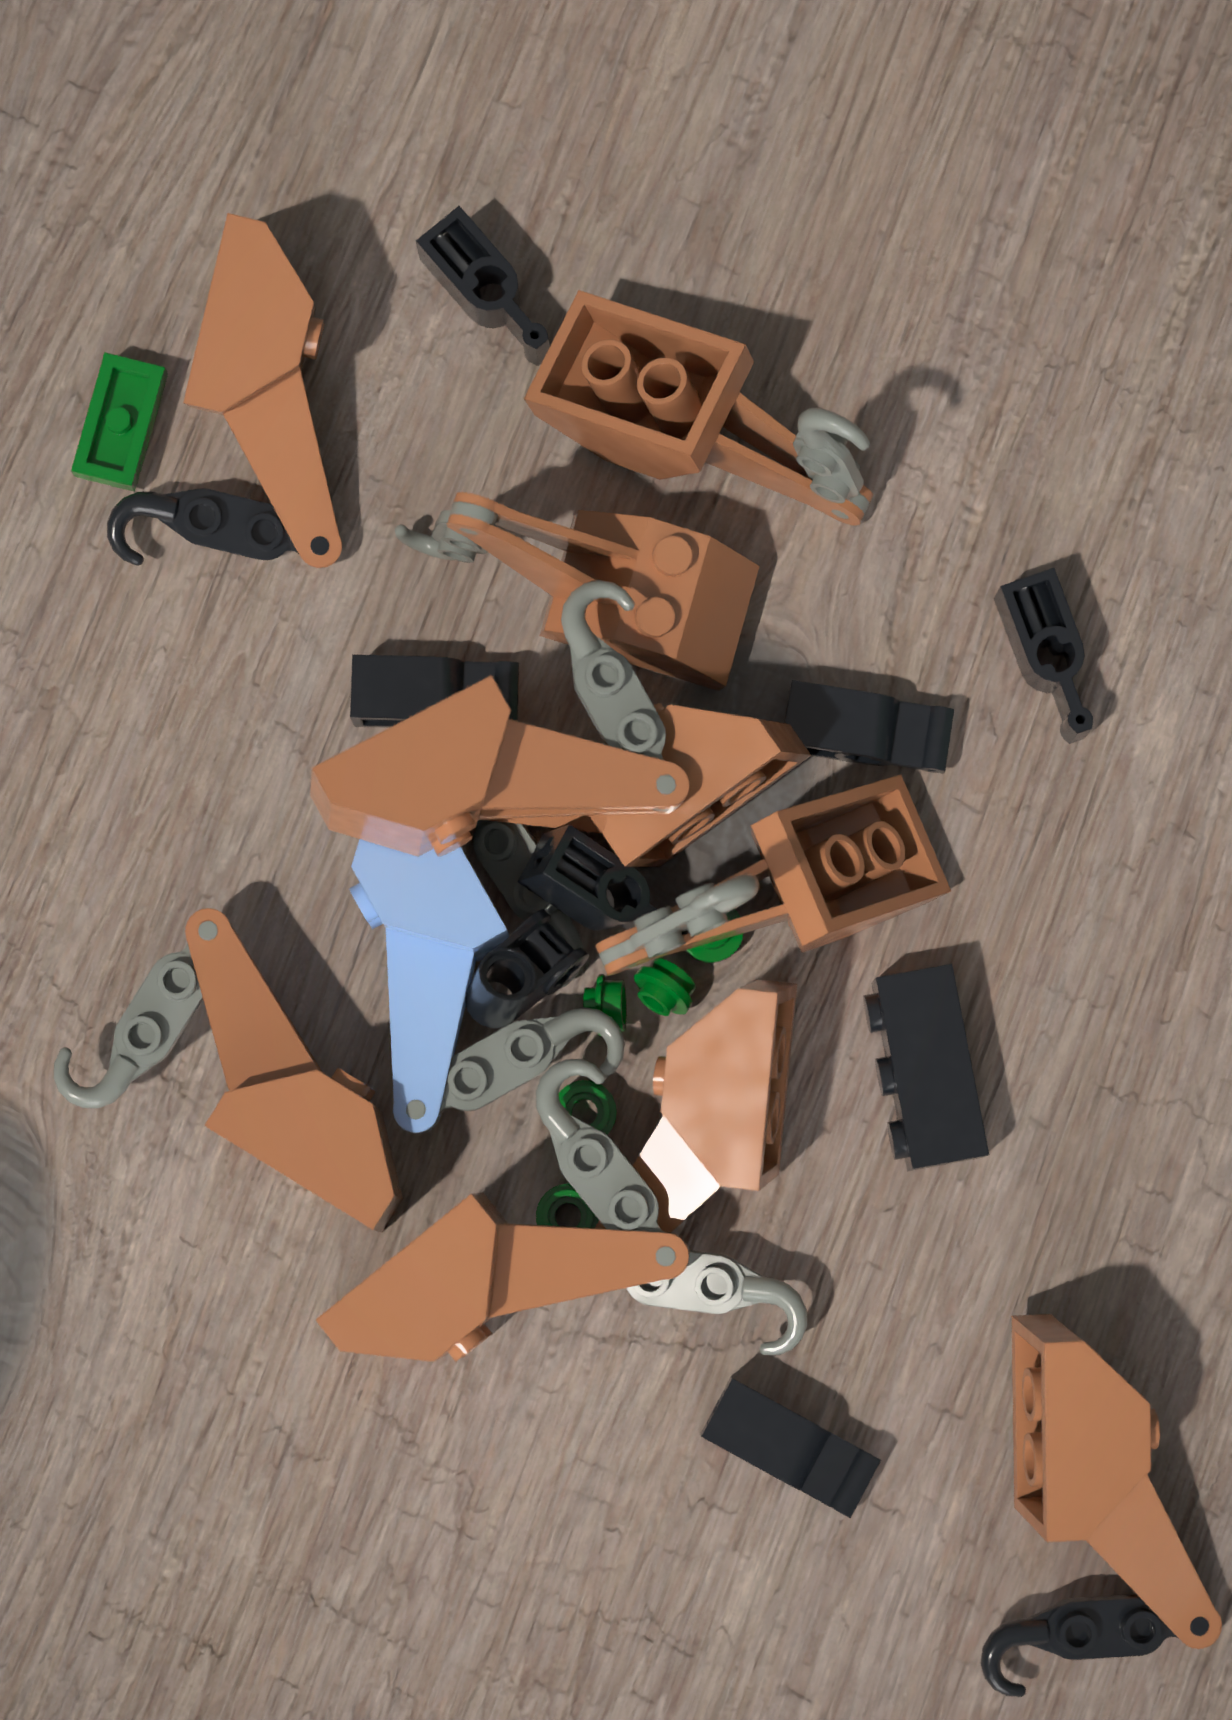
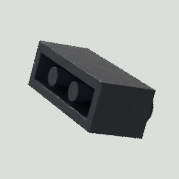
(926, 1068)

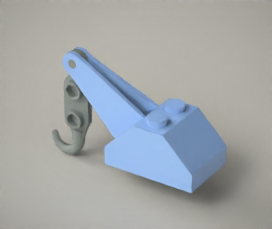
(435, 933)

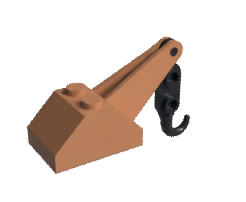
(250, 371)
(1084, 1476)

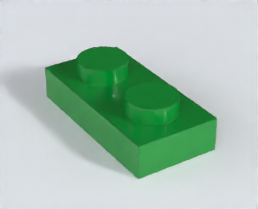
(119, 422)

